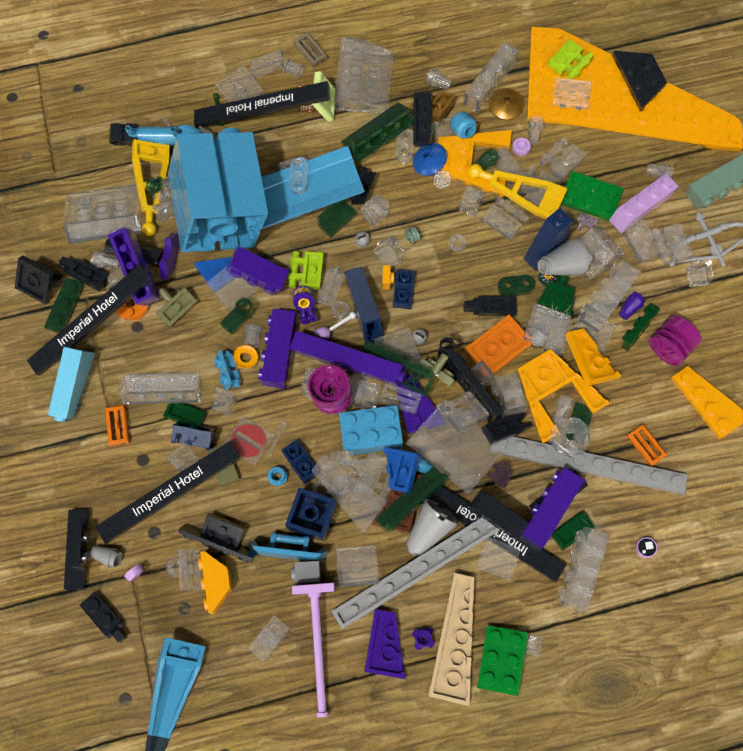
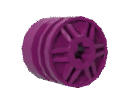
(675, 340)
(327, 379)

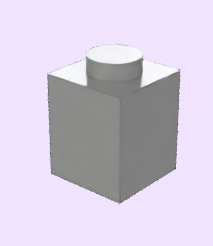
(306, 573)

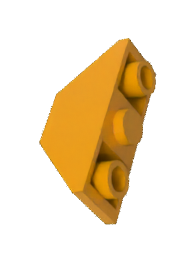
(215, 582)

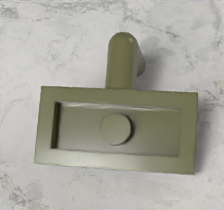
(175, 305)
(445, 375)

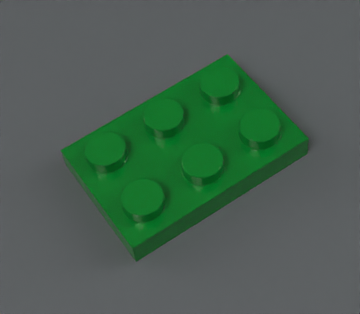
(591, 196)
(503, 660)

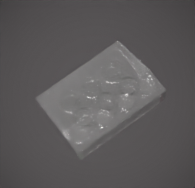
(363, 76)
(101, 212)
(460, 455)

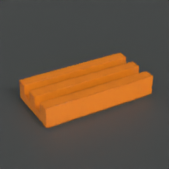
(119, 441)
(640, 449)

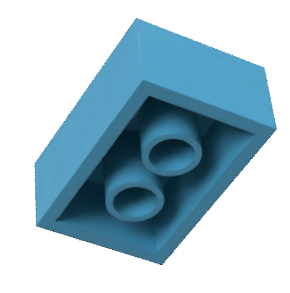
(371, 430)

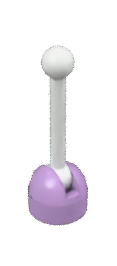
(325, 333)

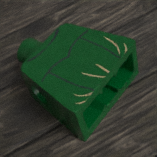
(558, 296)

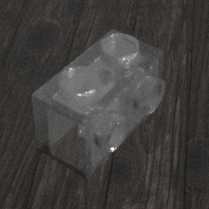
(509, 394)

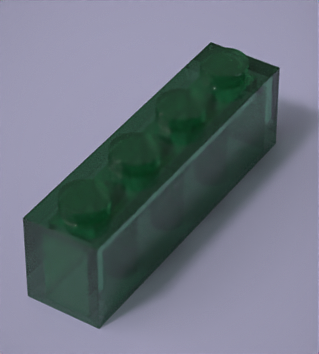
(378, 131)

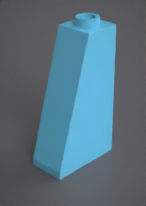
(70, 382)

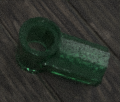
(236, 317)

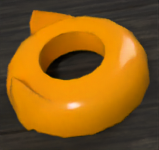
(248, 350)

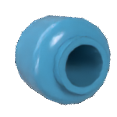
(463, 125)

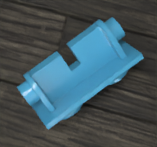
(228, 377)

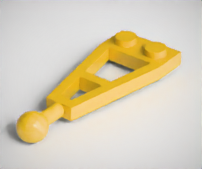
(152, 153)
(550, 202)

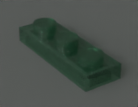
(64, 305)

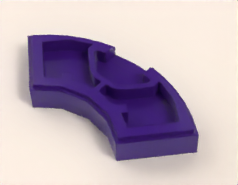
(169, 256)

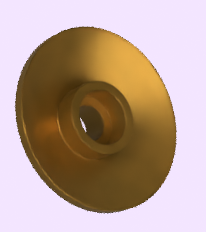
(506, 110)

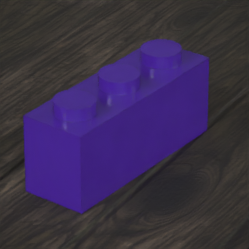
(257, 271)

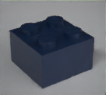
(311, 514)

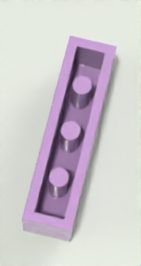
(643, 203)

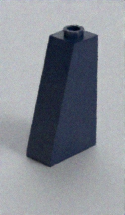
(550, 236)
(363, 304)

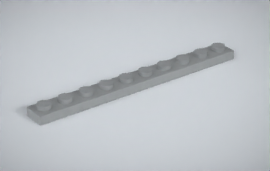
(596, 465)
(413, 572)

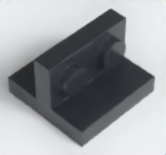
(36, 279)

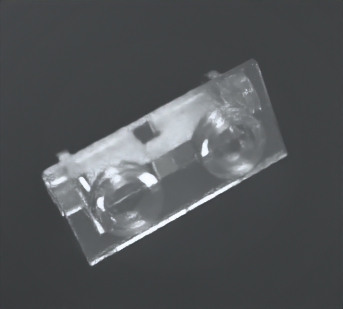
(330, 287)

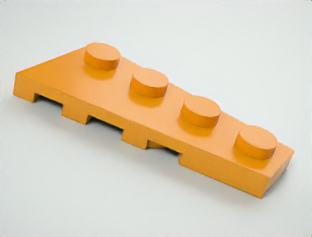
(713, 406)

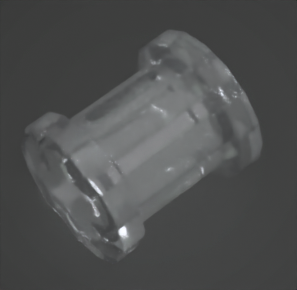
(293, 68)
(252, 335)

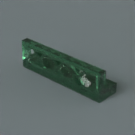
(409, 366)
(408, 503)

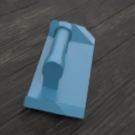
(289, 554)

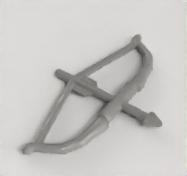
(715, 249)

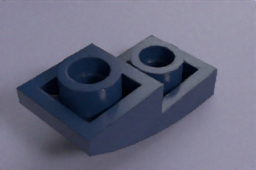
(403, 289)
(299, 461)

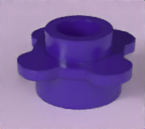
(428, 642)

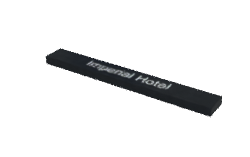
(262, 104)
(90, 319)
(168, 492)
(529, 554)

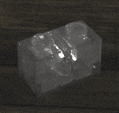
(269, 639)

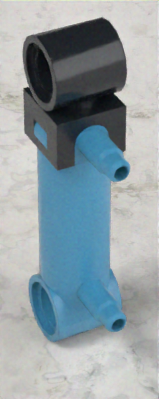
(125, 133)

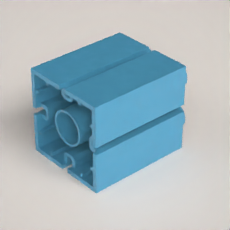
(216, 190)

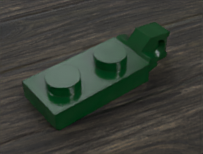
(640, 326)

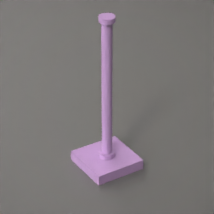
(314, 591)

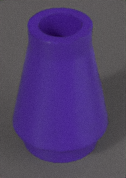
(632, 305)

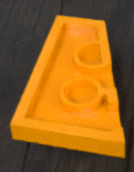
(591, 363)

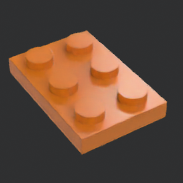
(499, 344)

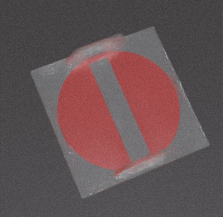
(249, 440)

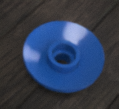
(429, 159)

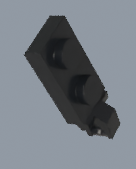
(84, 273)
(491, 306)
(103, 617)

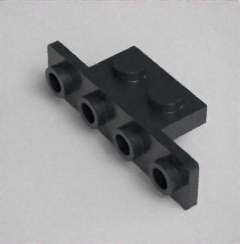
(220, 534)
(76, 549)

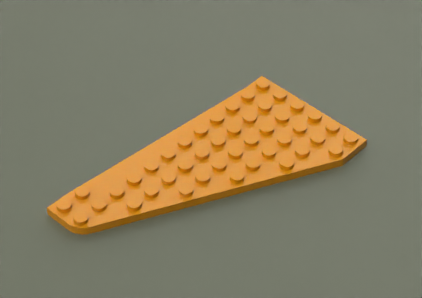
(669, 116)

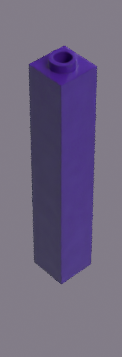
(348, 359)

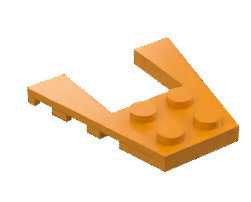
(460, 154)
(544, 377)

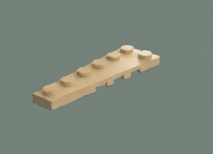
(453, 658)

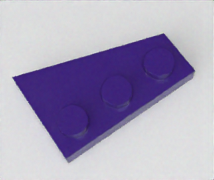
(383, 647)

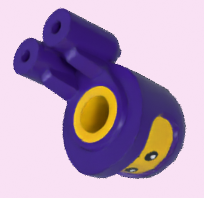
(304, 301)

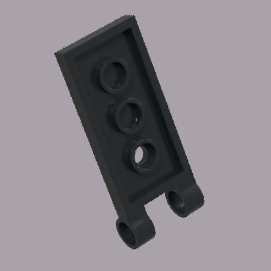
(457, 365)

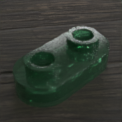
(516, 285)

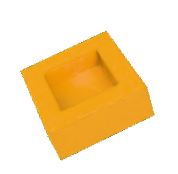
(388, 277)

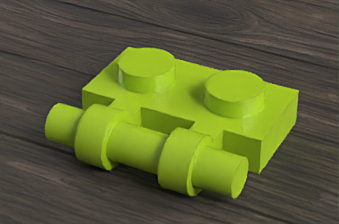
(566, 56)
(312, 269)

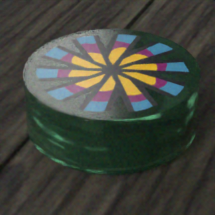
(543, 278)

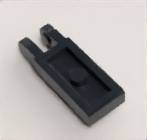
(505, 428)

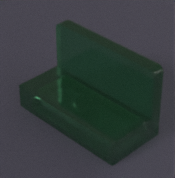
(336, 217)

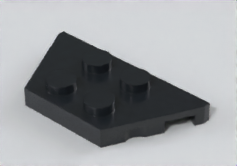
(641, 75)

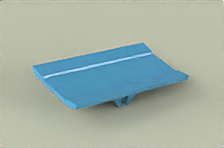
(330, 181)

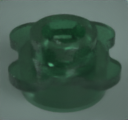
(154, 185)

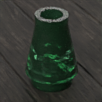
(488, 158)

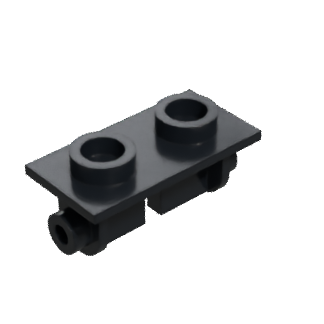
(367, 180)

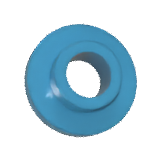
(277, 470)

